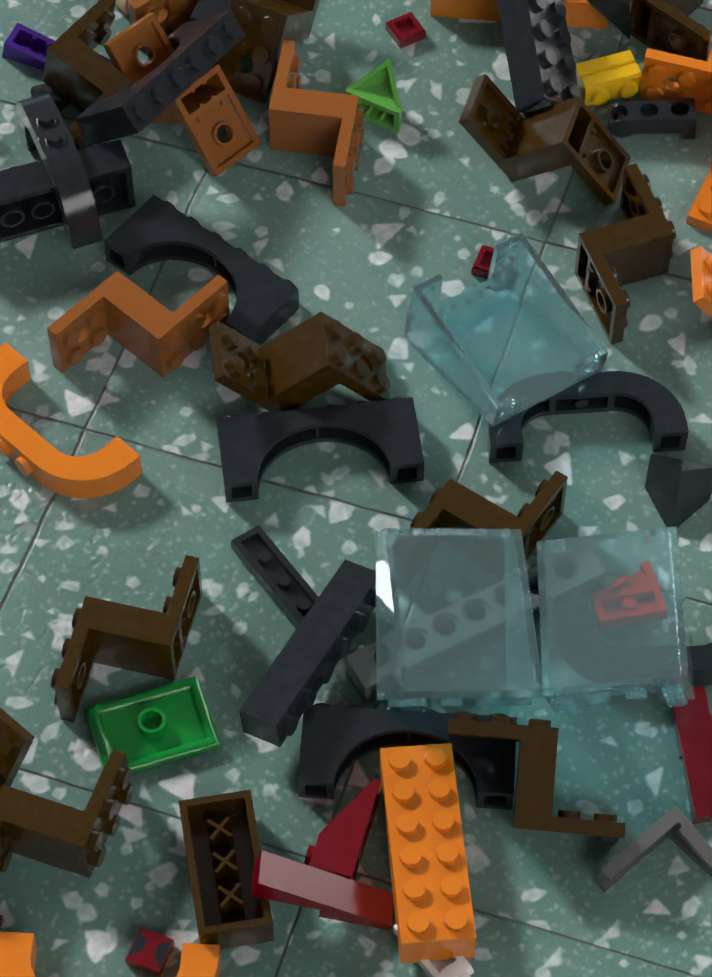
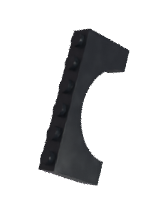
(196, 49)
(164, 234)
(380, 428)
(342, 735)

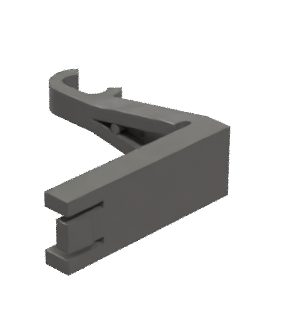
(670, 824)

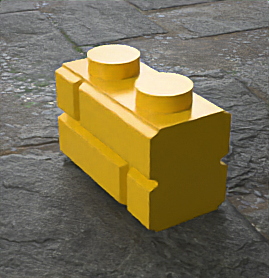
(608, 78)

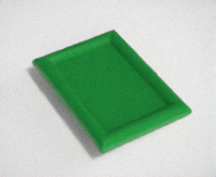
(155, 725)

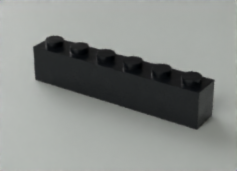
(310, 655)

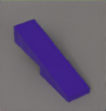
(28, 47)

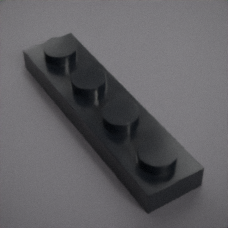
(275, 573)

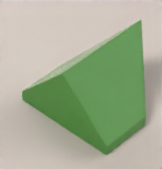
(379, 97)

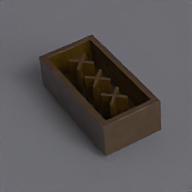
(221, 857)

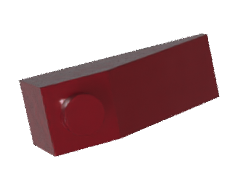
(345, 837)

